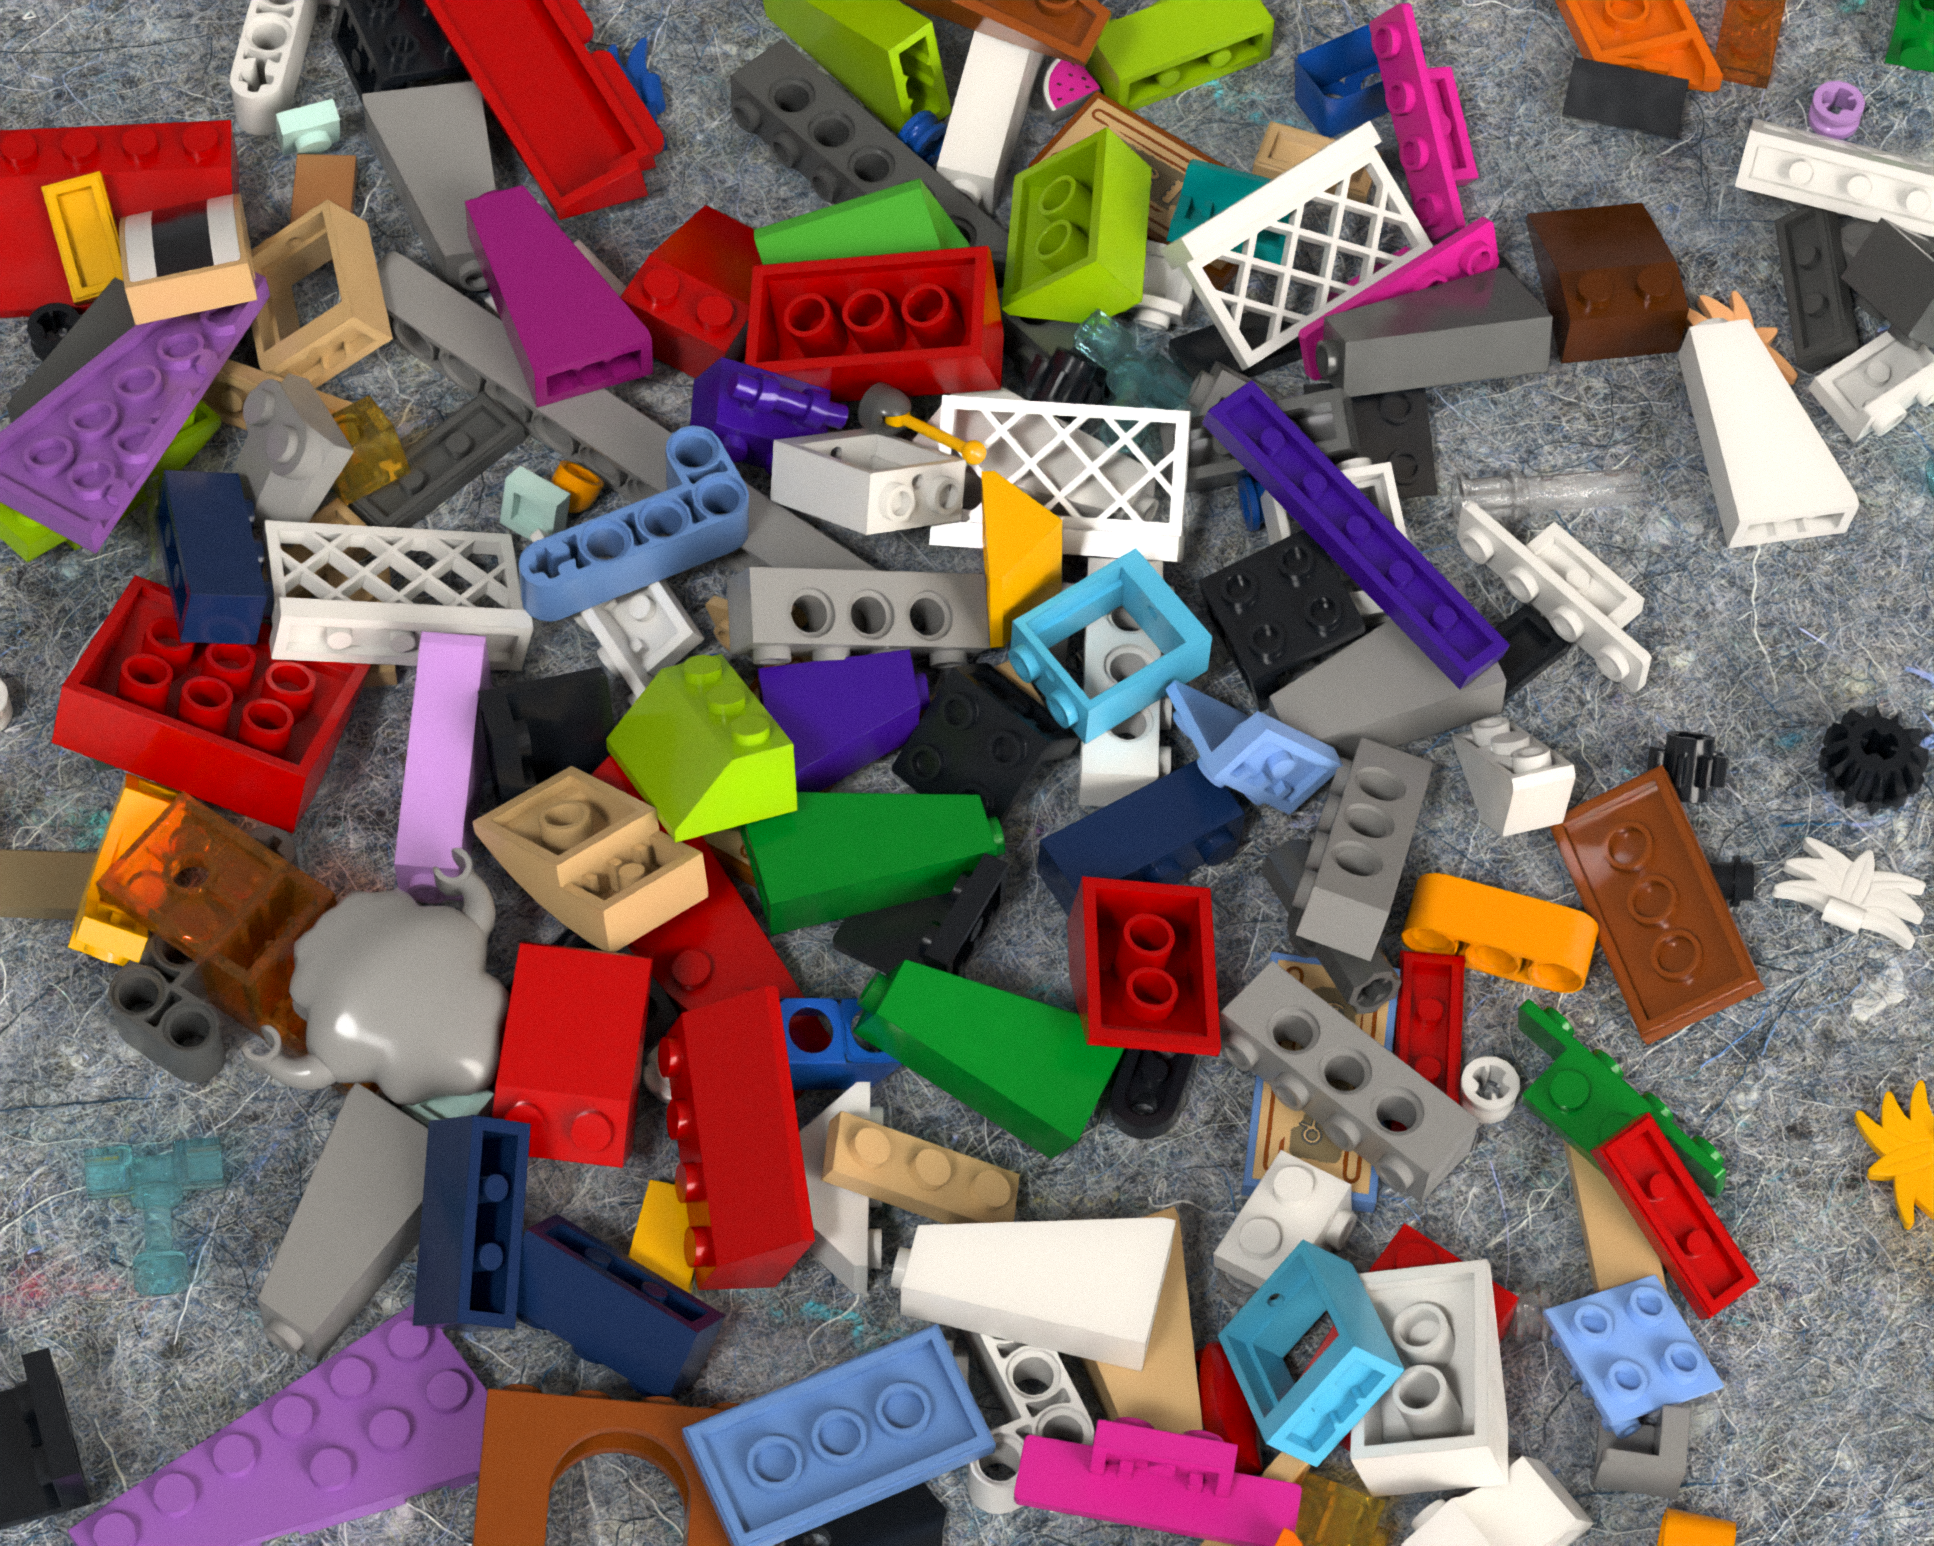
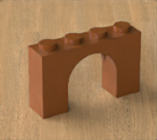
(539, 1436)

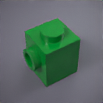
(1912, 35)

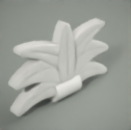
(1852, 892)

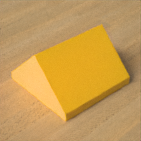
(1018, 553)

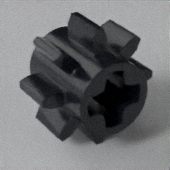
(1063, 379)
(1690, 764)

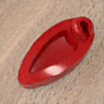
(1226, 1409)

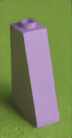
(442, 762)

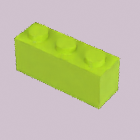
(1178, 48)

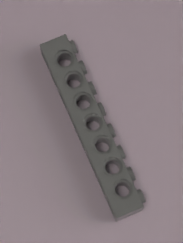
(853, 154)

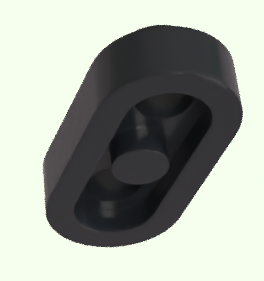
(1149, 1082)

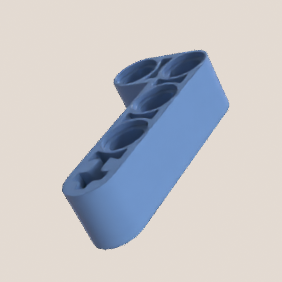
(564, 571)

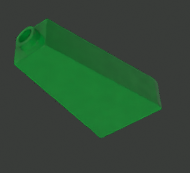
(864, 853)
(990, 1050)

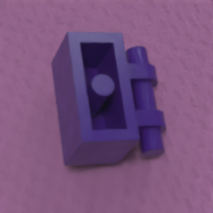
(757, 406)

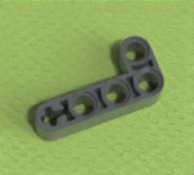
(177, 997)

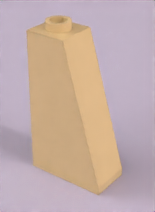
(1168, 1385)

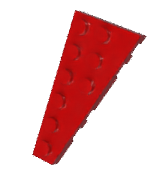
(715, 944)

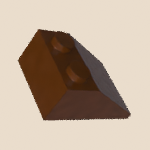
(1608, 282)

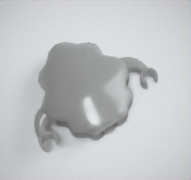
(397, 995)

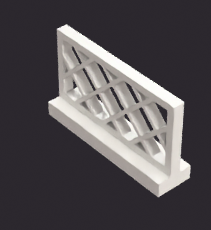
(1838, 176)
(1272, 202)
(1082, 534)
(390, 629)

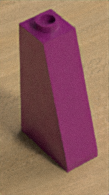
(553, 303)

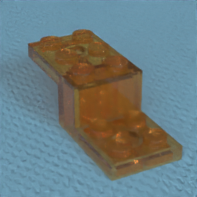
(234, 923)

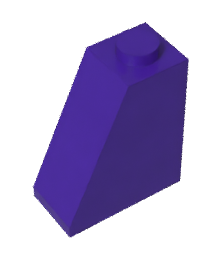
(843, 711)

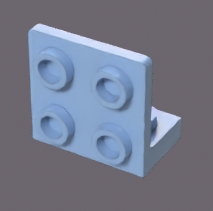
(1252, 753)

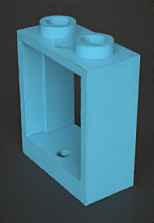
(1156, 610)
(1341, 1384)

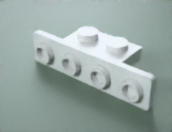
(1567, 586)
(639, 632)

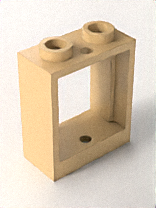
(341, 333)

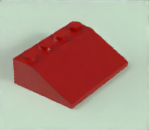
(142, 170)
(206, 714)

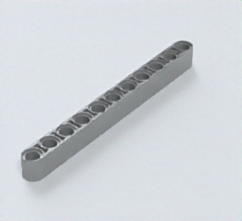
(588, 429)

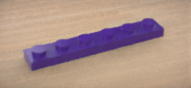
(1356, 534)

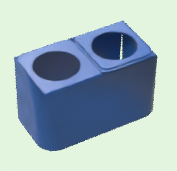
(1319, 75)
(829, 1068)

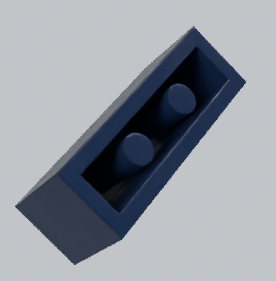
(212, 558)
(1145, 836)
(471, 1224)
(613, 1309)

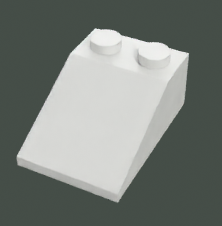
(1447, 1411)

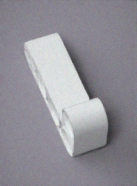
(270, 60)
(1049, 1414)

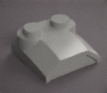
(290, 451)

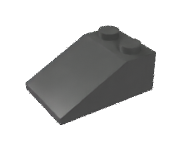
(1896, 282)

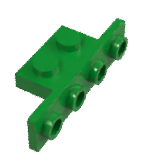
(1589, 1101)

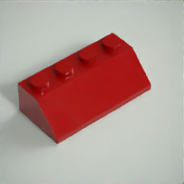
(889, 318)
(737, 1142)

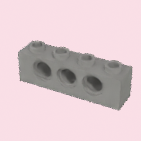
(948, 603)
(1361, 848)
(1386, 1088)

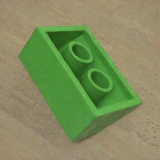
(875, 224)

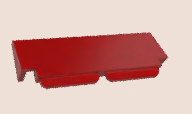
(556, 102)

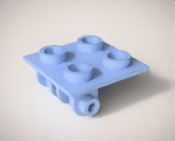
(1631, 1352)

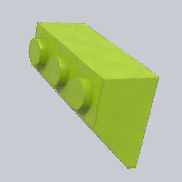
(1078, 232)
(705, 750)

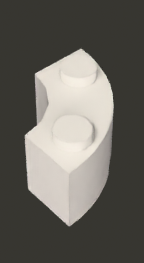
(1524, 1512)

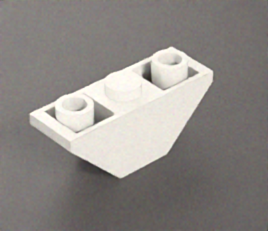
(1513, 776)
(839, 1215)

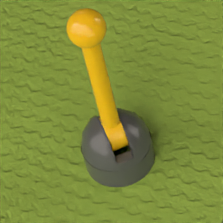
(887, 413)

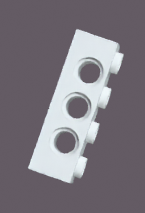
(1111, 764)

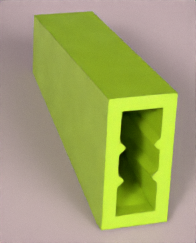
(874, 50)

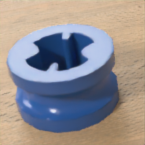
(924, 136)
(1250, 503)

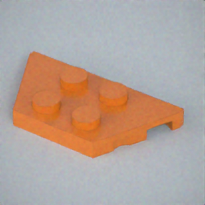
(1644, 37)

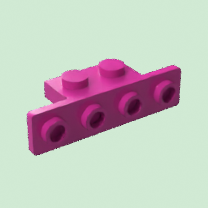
(1426, 123)
(1458, 256)
(1157, 1483)

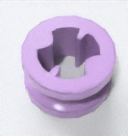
(1840, 95)

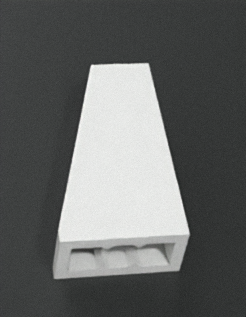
(987, 117)
(1758, 442)
(1060, 465)
(1042, 1283)

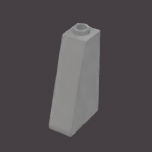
(436, 160)
(1383, 693)
(349, 1226)

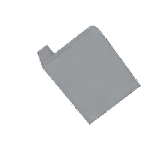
(1649, 1459)

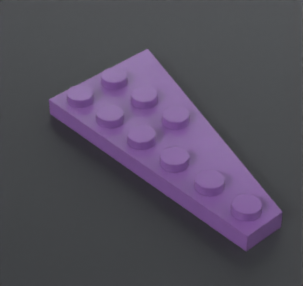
(104, 429)
(331, 1447)

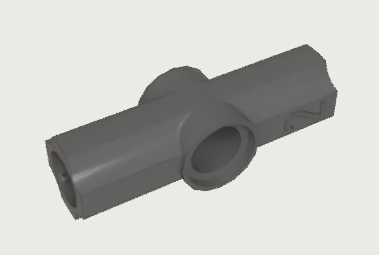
(1360, 982)

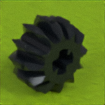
(1873, 760)

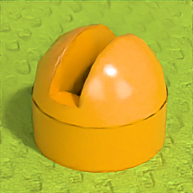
(580, 483)

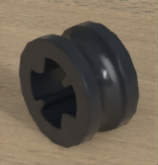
(49, 318)

